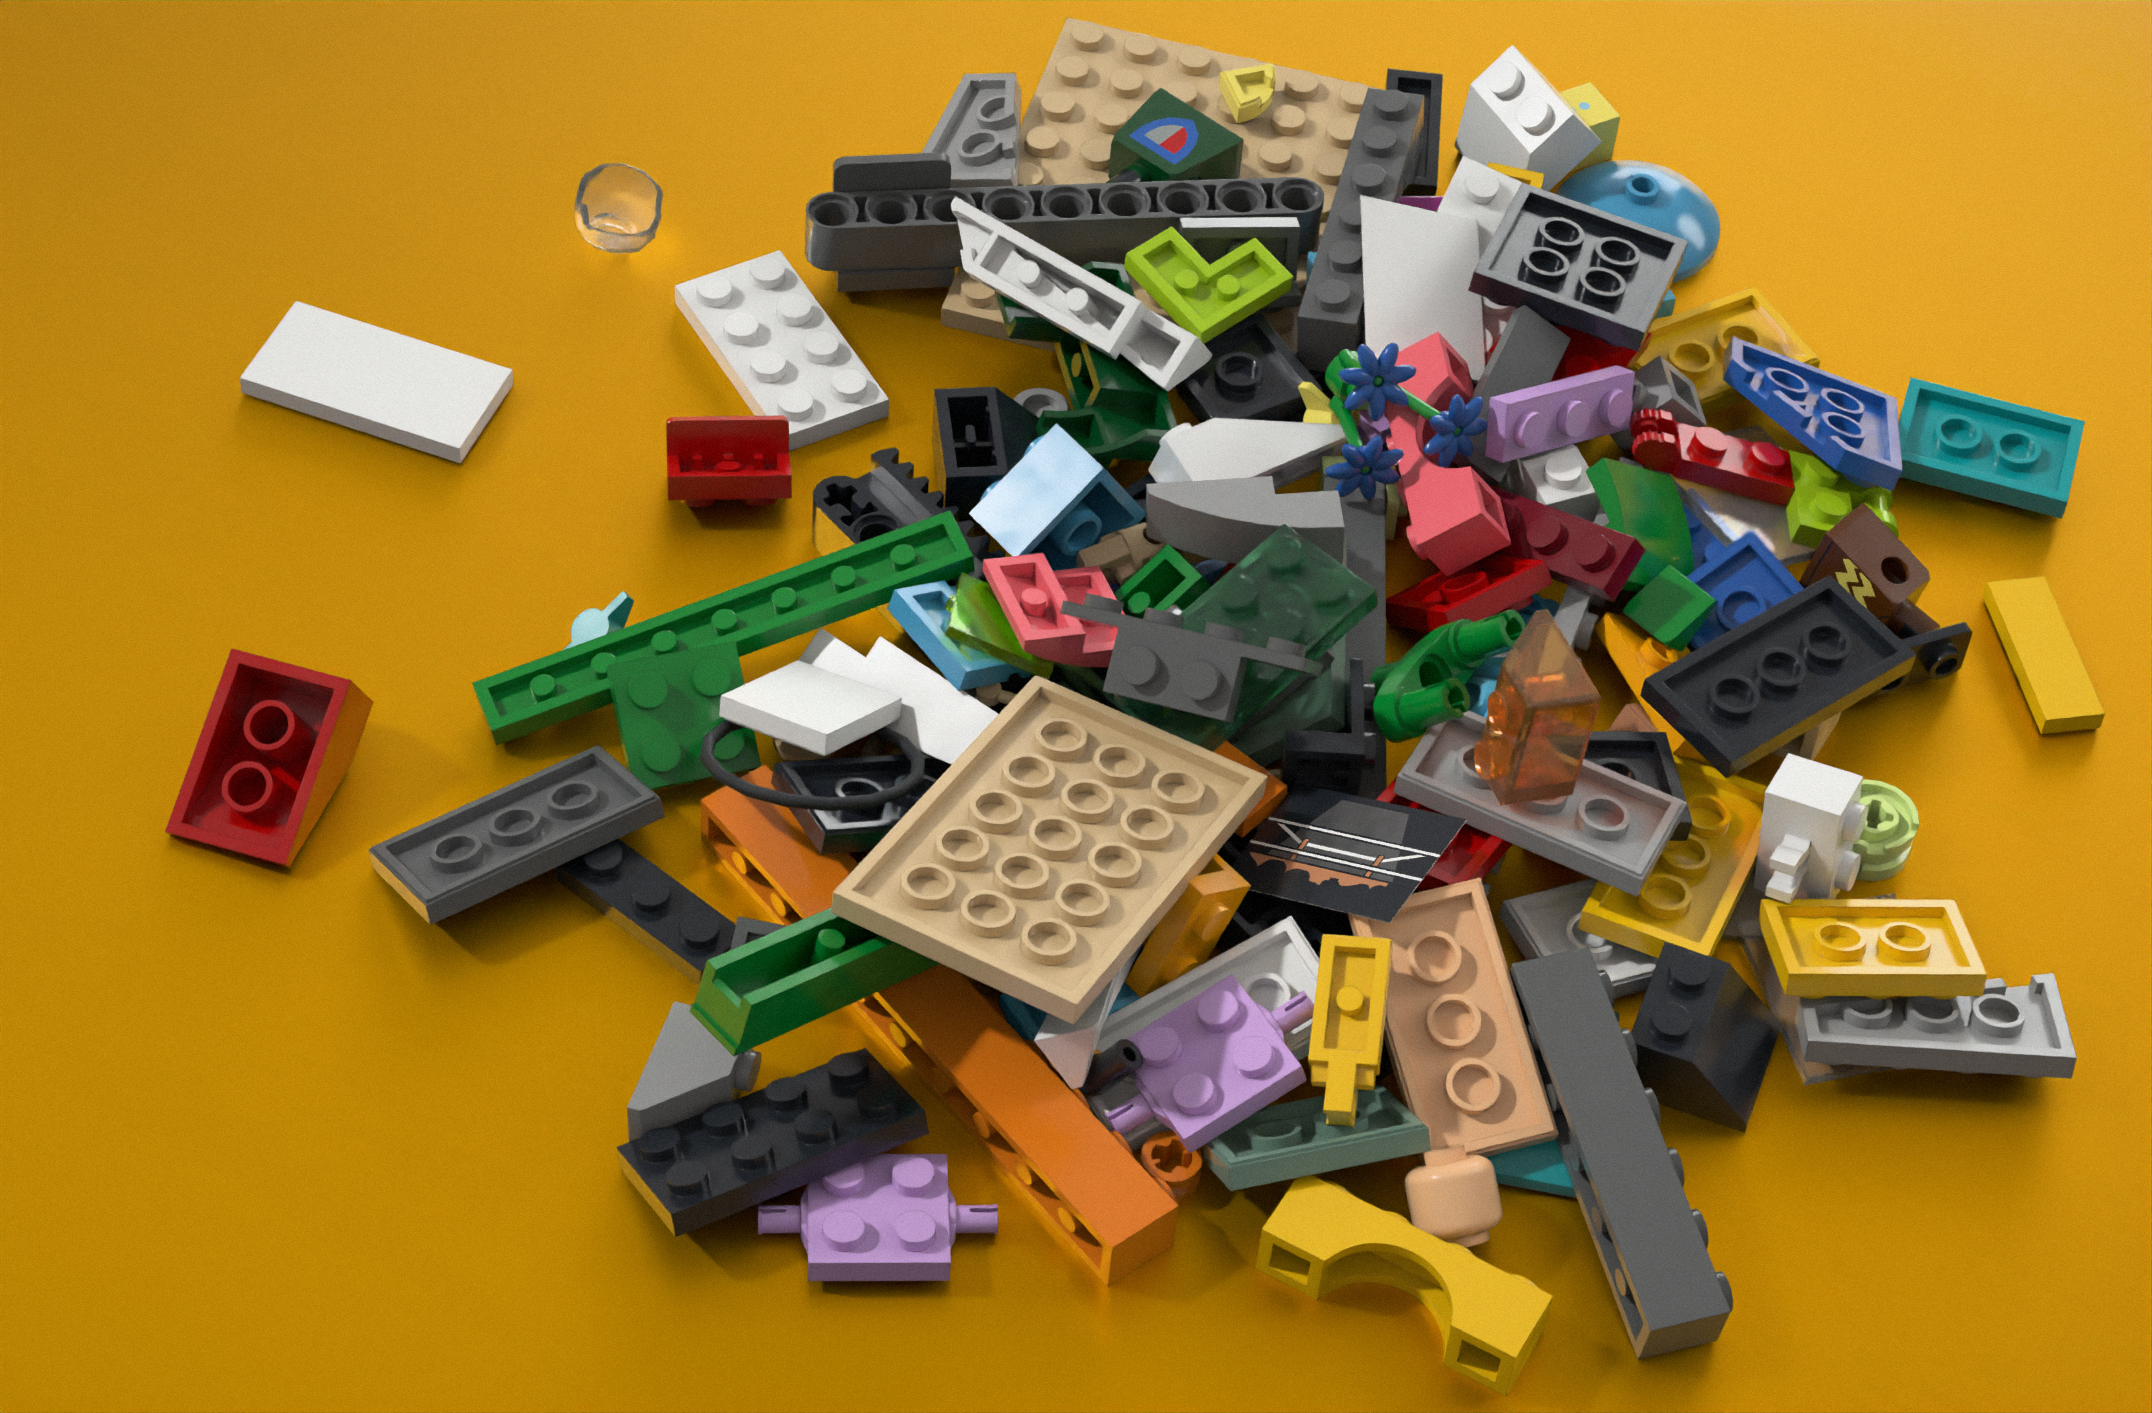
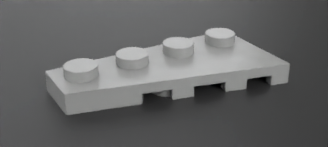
(1995, 1033)

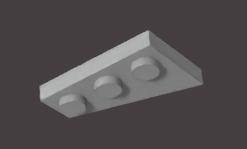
(981, 131)

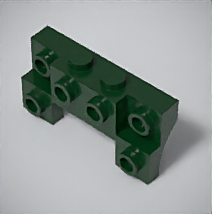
(1114, 403)

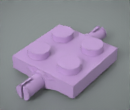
(1213, 1063)
(880, 1220)

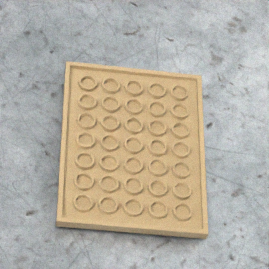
(1097, 85)

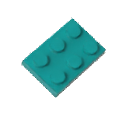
(1988, 447)

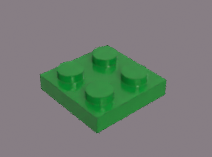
(669, 706)

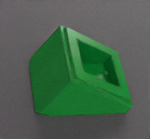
(1671, 608)

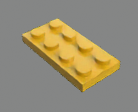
(1694, 880)

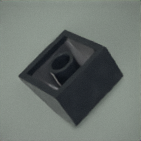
(1703, 1038)

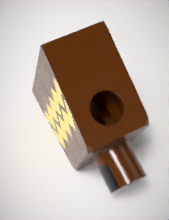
(1874, 570)

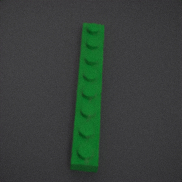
(750, 615)

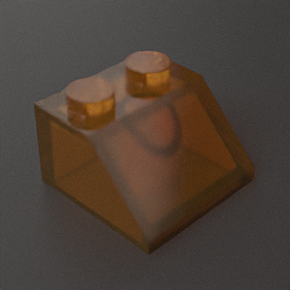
(1537, 718)

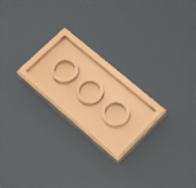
(1459, 1025)

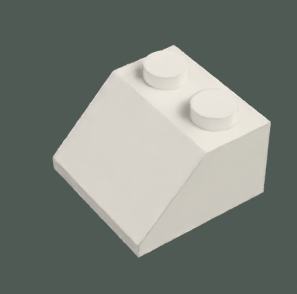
(1522, 121)

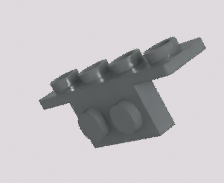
(1182, 667)

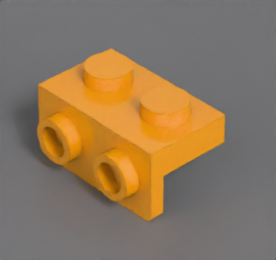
(1189, 928)

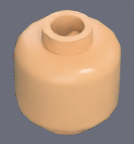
(1454, 1195)

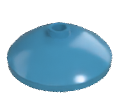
(1652, 198)

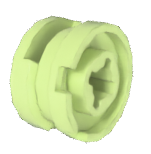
(1887, 831)

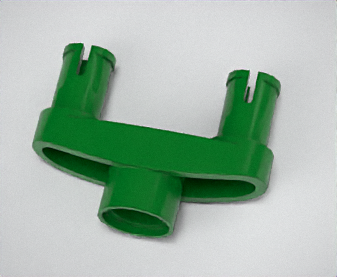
(1431, 677)

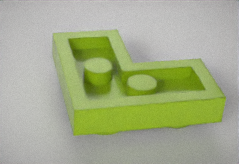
(1202, 295)

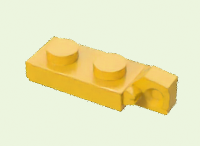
(1349, 1020)

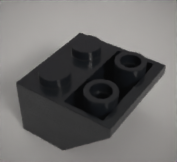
(977, 442)

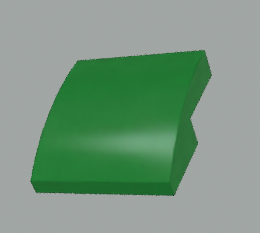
(1651, 511)

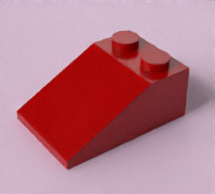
(268, 758)

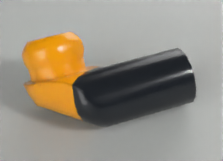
(1110, 1067)

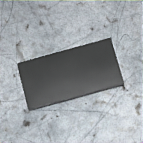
(515, 834)

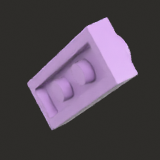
(1559, 413)

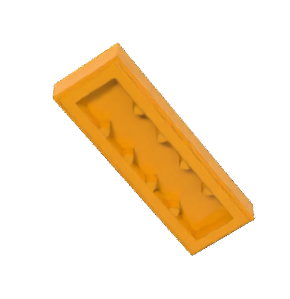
(1638, 657)

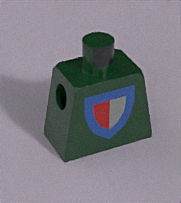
(1173, 144)

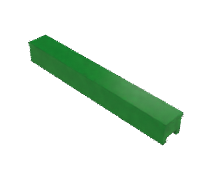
(797, 978)

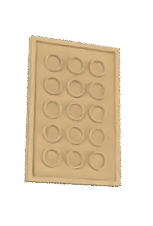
(1050, 848)

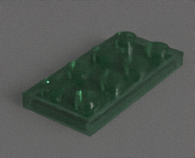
(1276, 591)

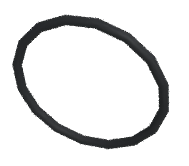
(814, 802)

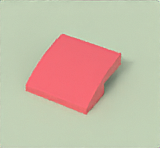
(1032, 604)

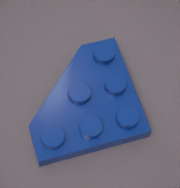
(1832, 416)

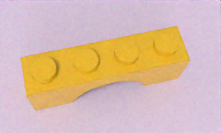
(1332, 1239)

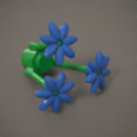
(1363, 384)

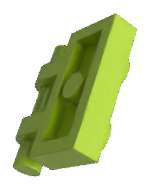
(1826, 497)

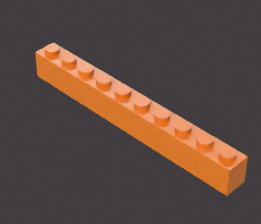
(965, 1055)

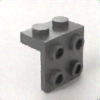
(892, 173)

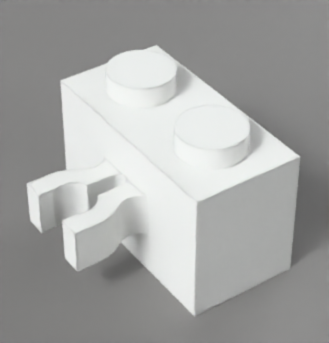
(1809, 831)

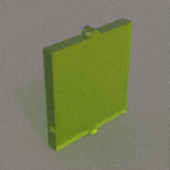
(981, 624)

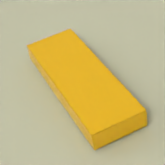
(2043, 655)

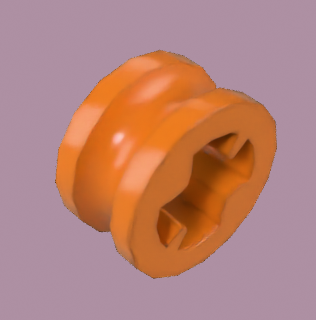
(1167, 1146)

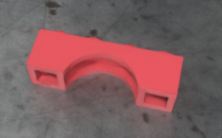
(1450, 509)

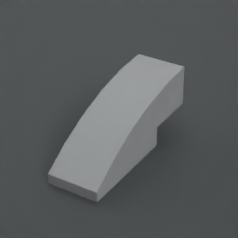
(1236, 515)

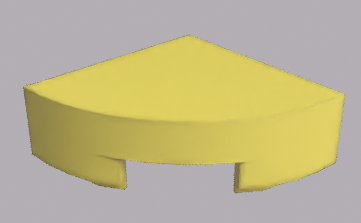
(1248, 90)

